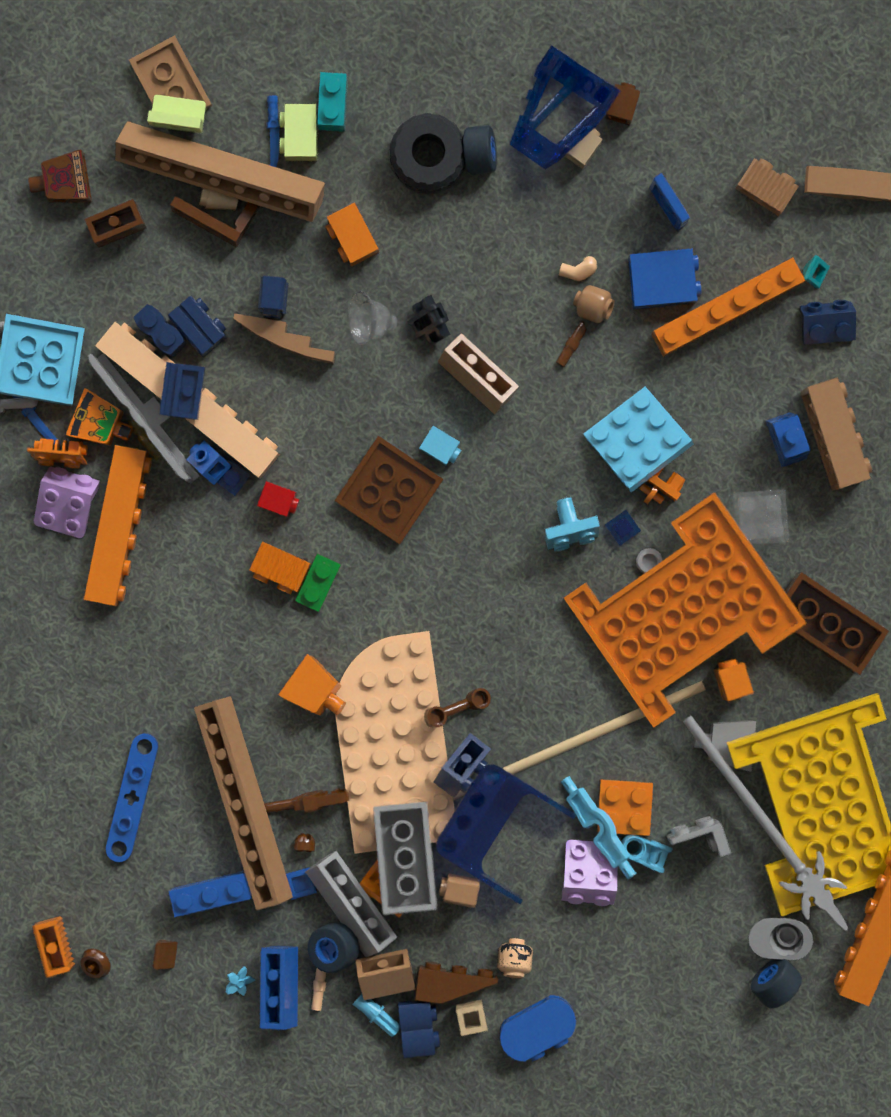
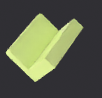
(177, 114)

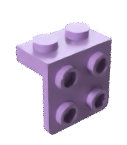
(65, 501)
(588, 875)

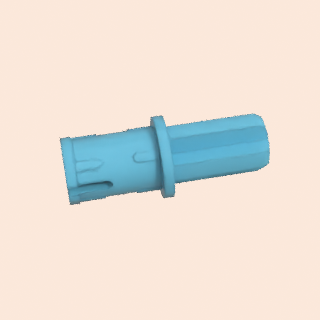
(377, 1014)

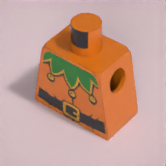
(97, 421)

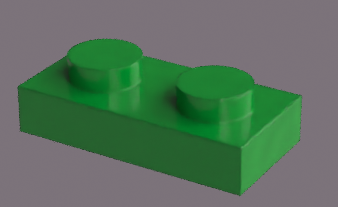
(318, 582)

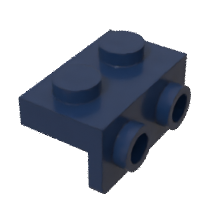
(828, 322)

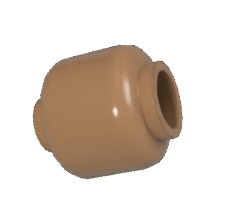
(594, 304)

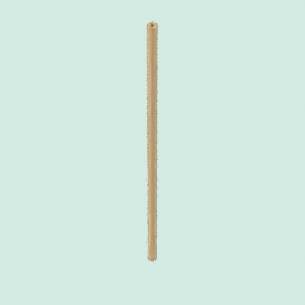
(594, 733)

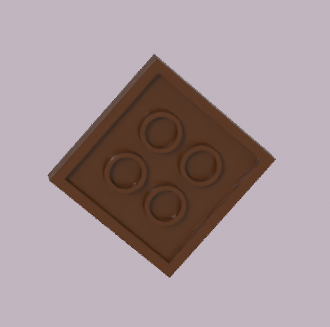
(389, 490)

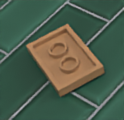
(168, 73)

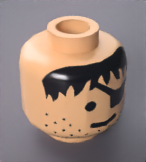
(515, 958)

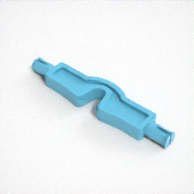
(607, 838)

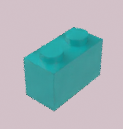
(332, 101)

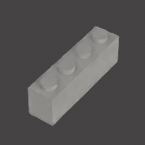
(351, 903)

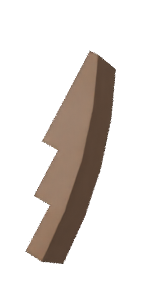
(848, 183)
(275, 333)

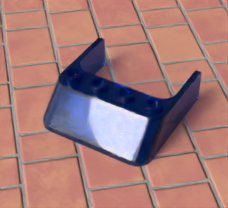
(482, 817)

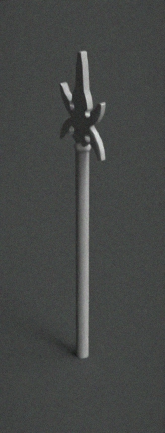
(812, 884)

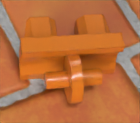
(670, 488)

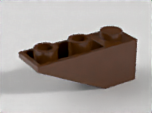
(441, 986)

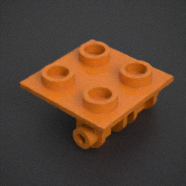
(46, 456)

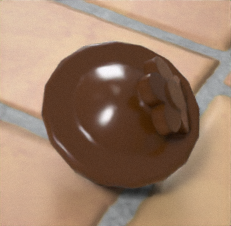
(95, 963)

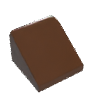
(165, 954)

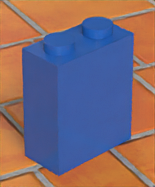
(664, 278)

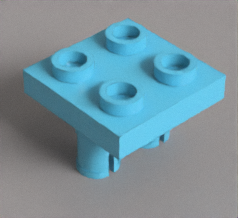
(571, 528)

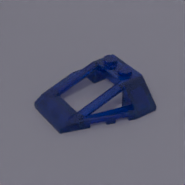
(576, 80)

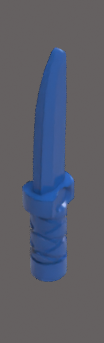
(274, 126)
(37, 422)

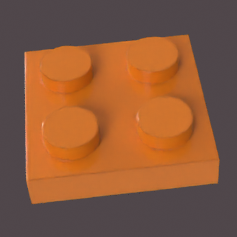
(627, 805)

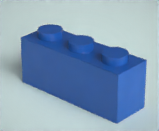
(210, 893)
(279, 987)

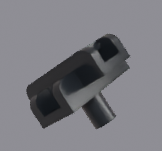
(432, 318)

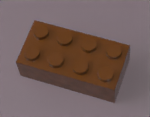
(834, 624)

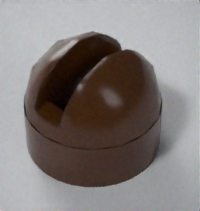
(304, 842)

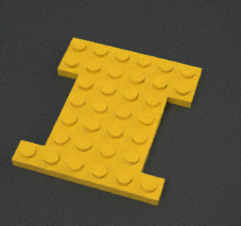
(823, 796)

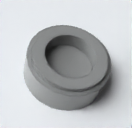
(648, 559)

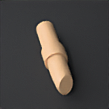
(319, 986)

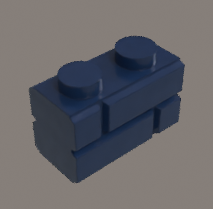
(197, 326)

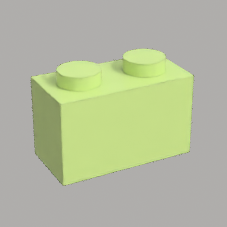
(300, 132)

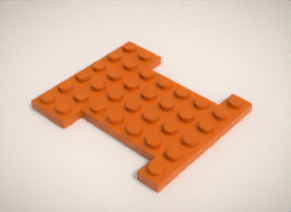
(687, 608)

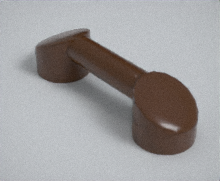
(437, 716)

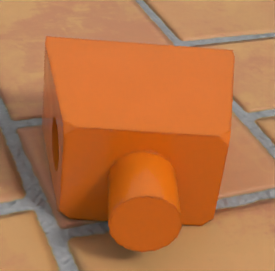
(313, 688)

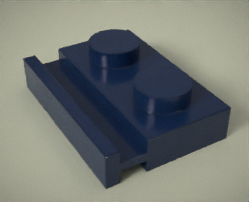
(182, 391)

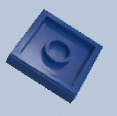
(669, 202)

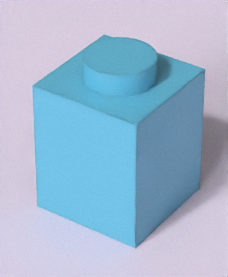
(440, 446)

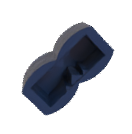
(273, 297)
(164, 335)
(417, 1028)

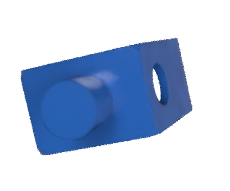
(788, 439)

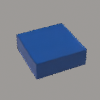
(300, 883)

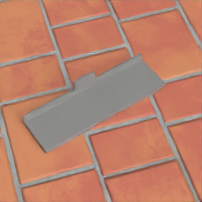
(145, 415)

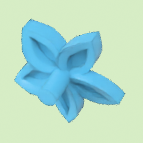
(238, 982)

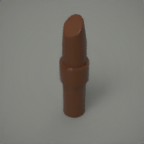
(571, 344)

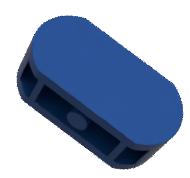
(538, 1028)

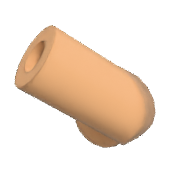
(581, 271)

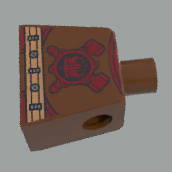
(64, 179)

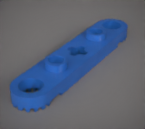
(127, 816)

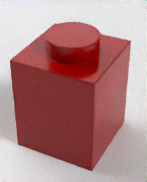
(278, 499)

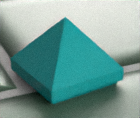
(810, 268)

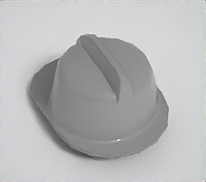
(780, 939)

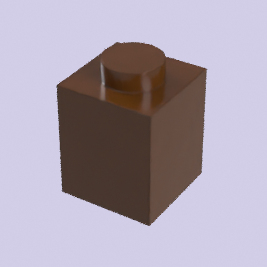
(624, 105)

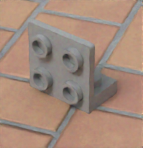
(715, 837)

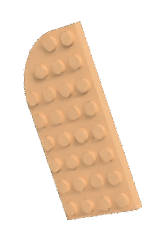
(384, 737)

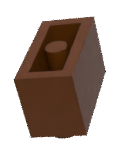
(115, 223)

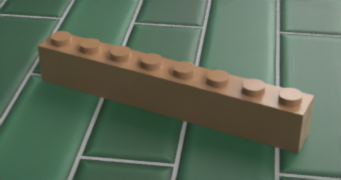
(219, 171)
(243, 803)

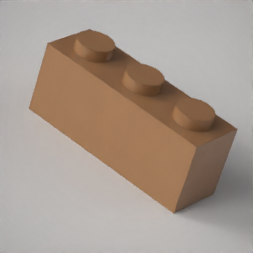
(478, 373)

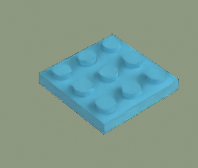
(39, 359)
(638, 439)

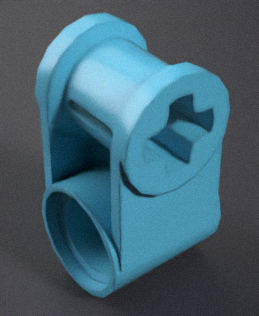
(650, 853)

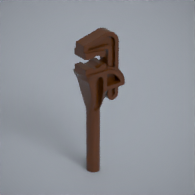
(309, 801)

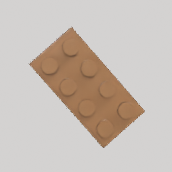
(835, 433)

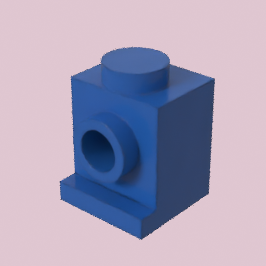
(204, 458)

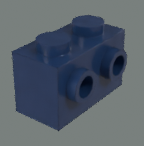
(461, 766)

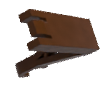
(214, 226)

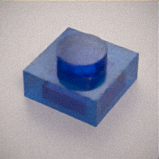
(234, 478)
(622, 527)

